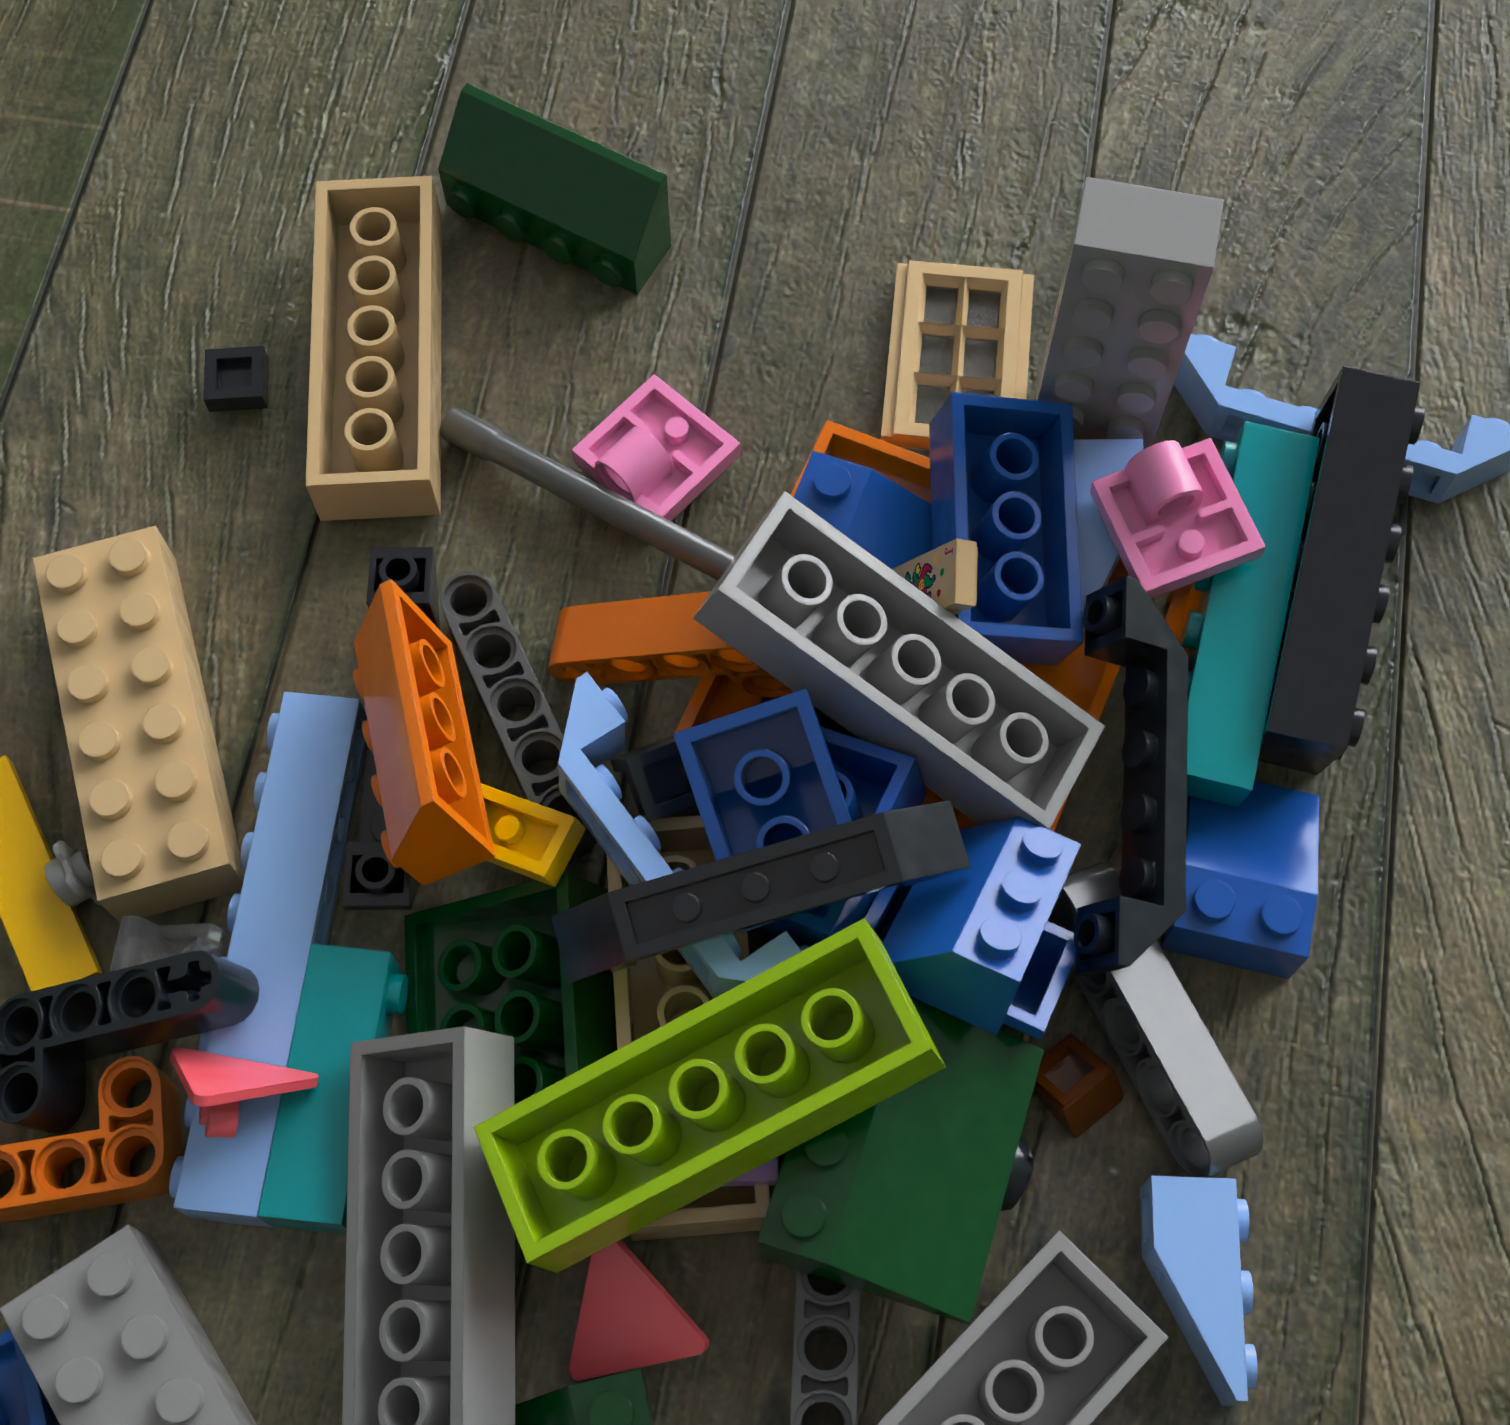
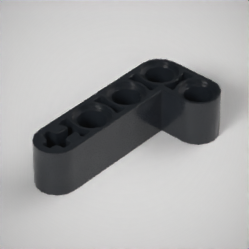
(60, 1027)

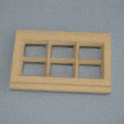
(953, 334)

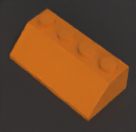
(419, 741)

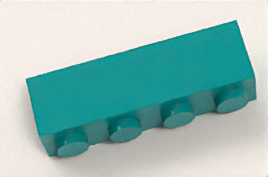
(343, 1000)

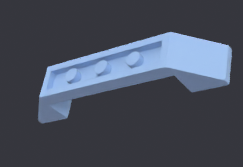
(1221, 411)
(592, 737)

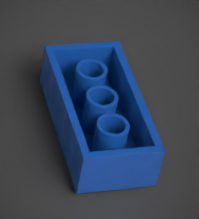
(1010, 485)

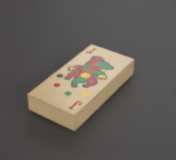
(946, 574)

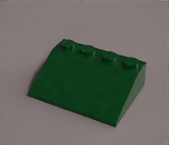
(501, 971)
(915, 1183)

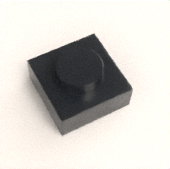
(236, 378)

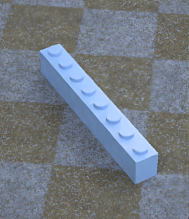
(283, 908)

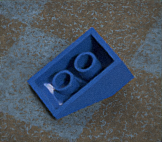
(867, 508)
(762, 776)
(1250, 881)

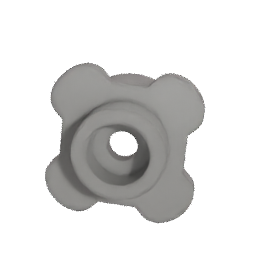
(71, 875)

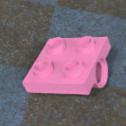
(657, 450)
(1176, 516)

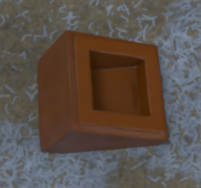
(1076, 1085)

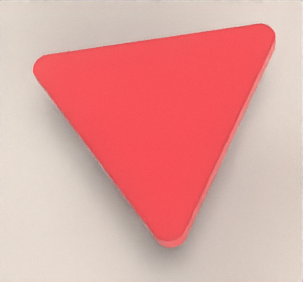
(222, 1081)
(628, 1319)

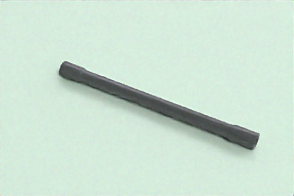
(493, 445)

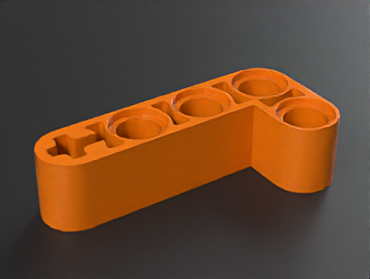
(649, 643)
(106, 1151)

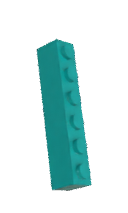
(1243, 616)

